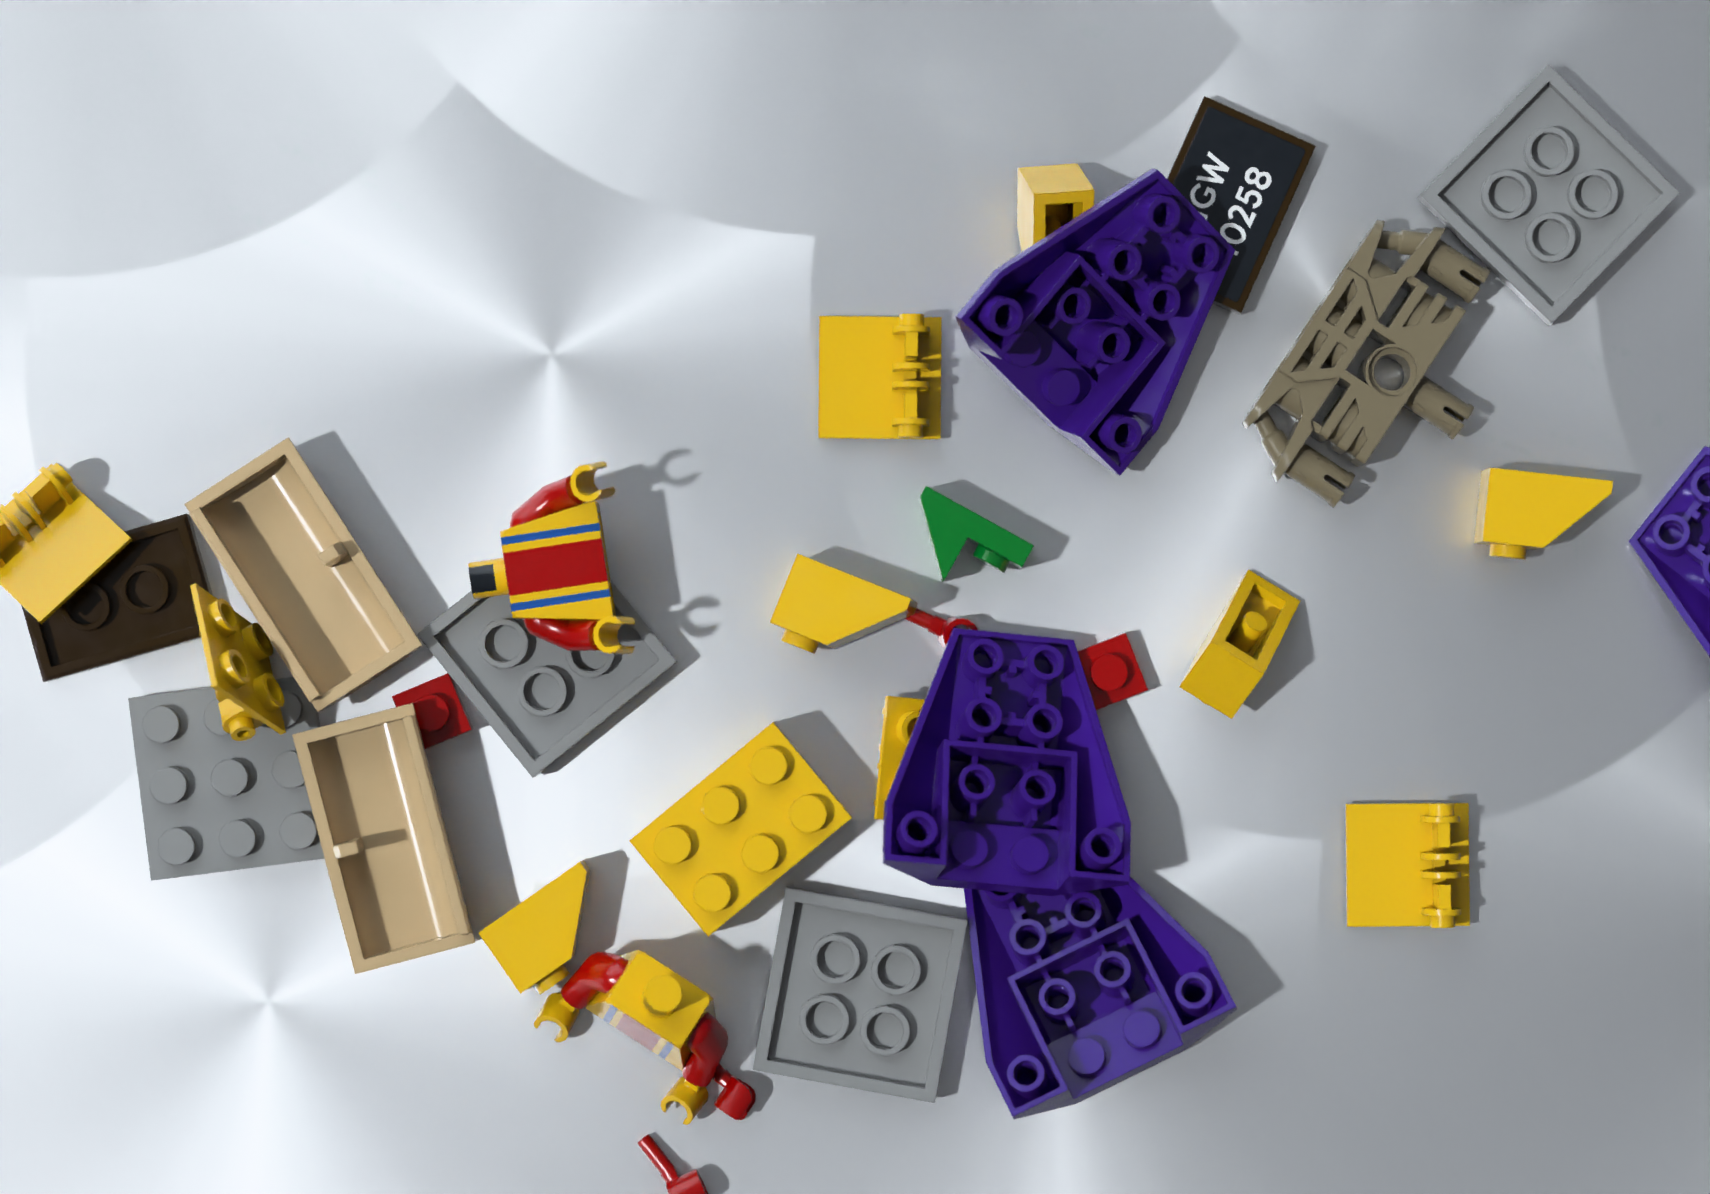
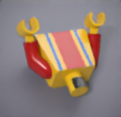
(558, 567)
(654, 1010)

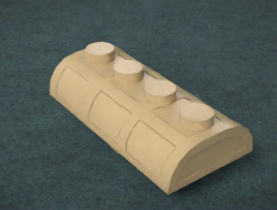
(303, 575)
(383, 838)

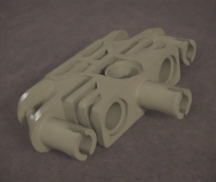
(1335, 336)

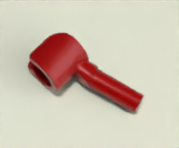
(938, 625)
(736, 1097)
(685, 1184)

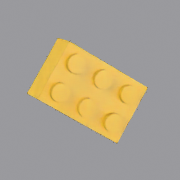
(740, 829)

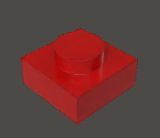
(1111, 671)
(437, 710)

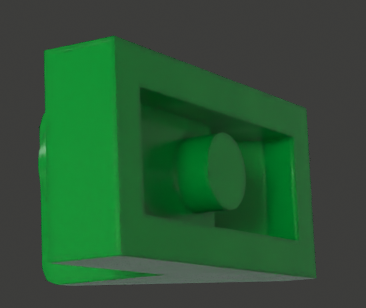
(953, 524)

